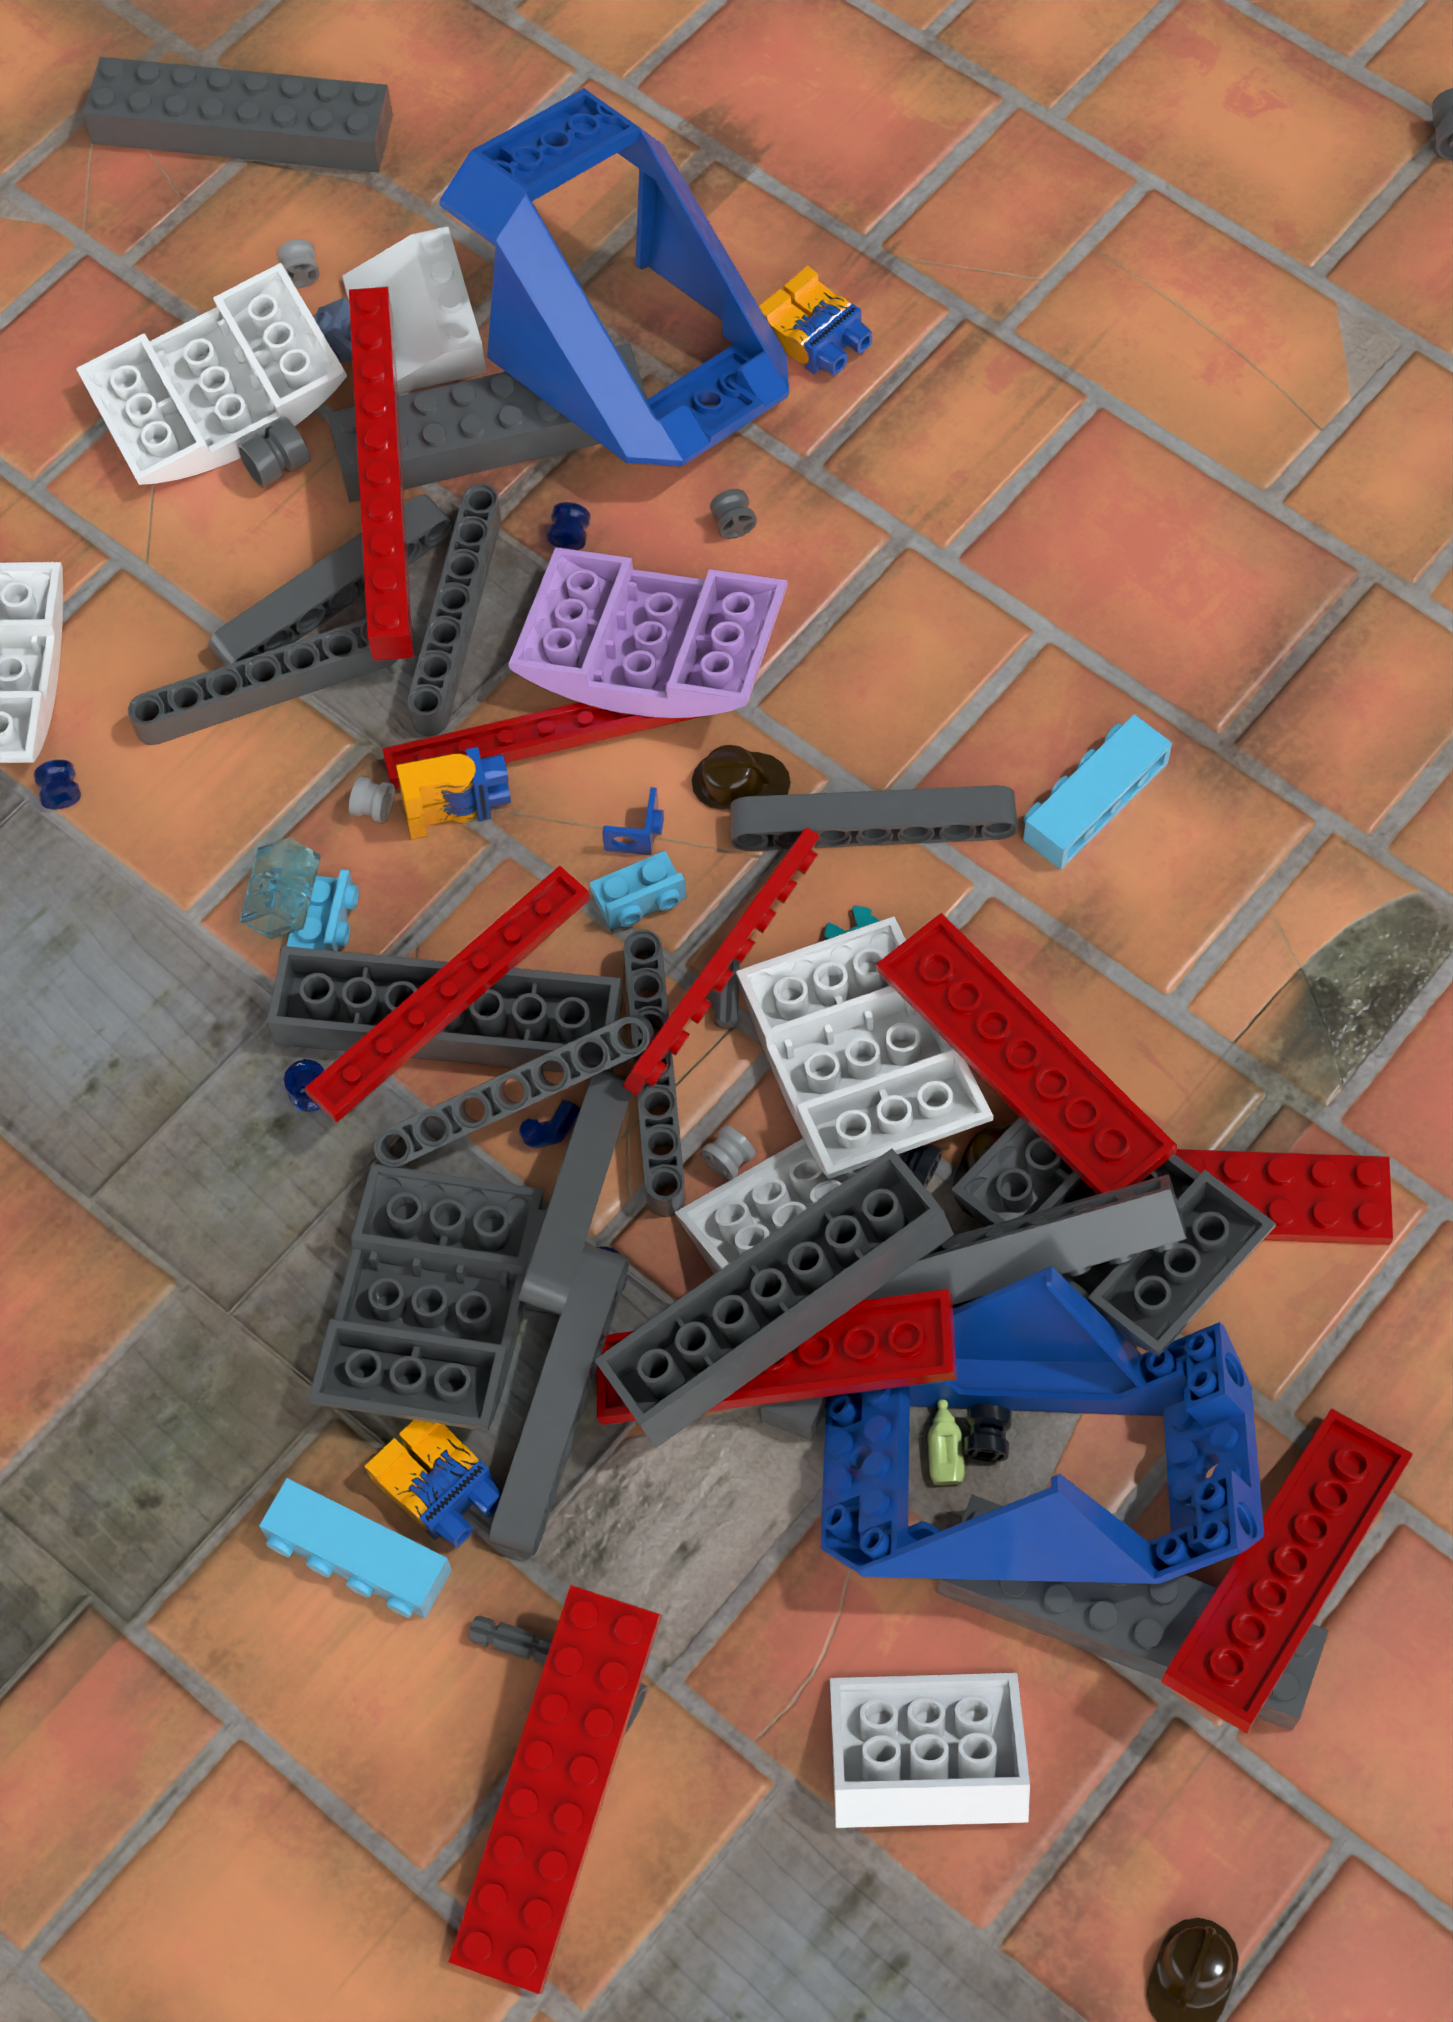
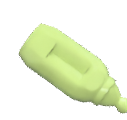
(945, 1448)

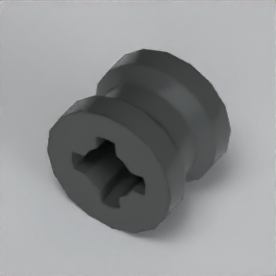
(733, 513)

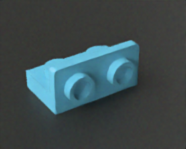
(639, 890)
(328, 914)

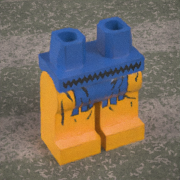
(815, 323)
(452, 789)
(443, 1494)

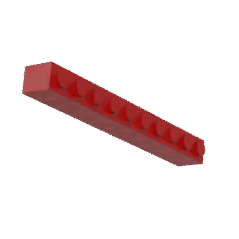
(380, 475)

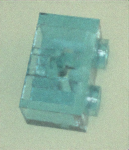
(280, 888)

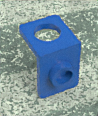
(643, 837)

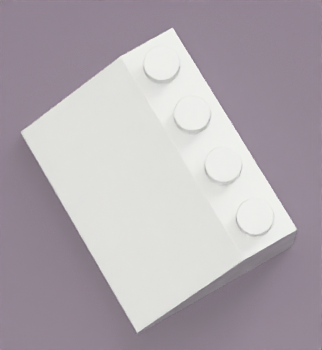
(430, 309)
(756, 1204)
(928, 1750)

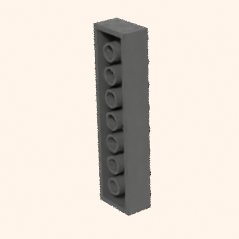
(238, 114)
(469, 429)
(339, 996)
(774, 1297)
(1126, 1622)

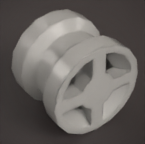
(299, 262)
(371, 799)
(728, 1152)

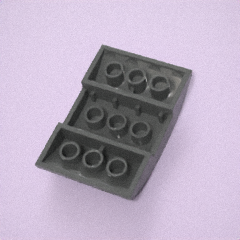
(1154, 1291)
(429, 1299)

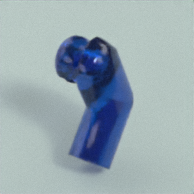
(551, 1132)

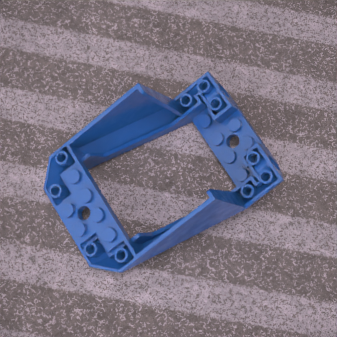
(547, 327)
(1051, 1352)

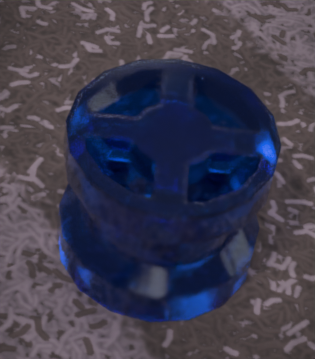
(568, 526)
(57, 784)
(297, 1078)

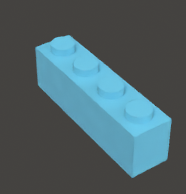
(1096, 791)
(355, 1549)

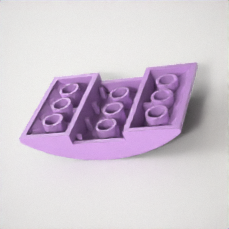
(646, 637)

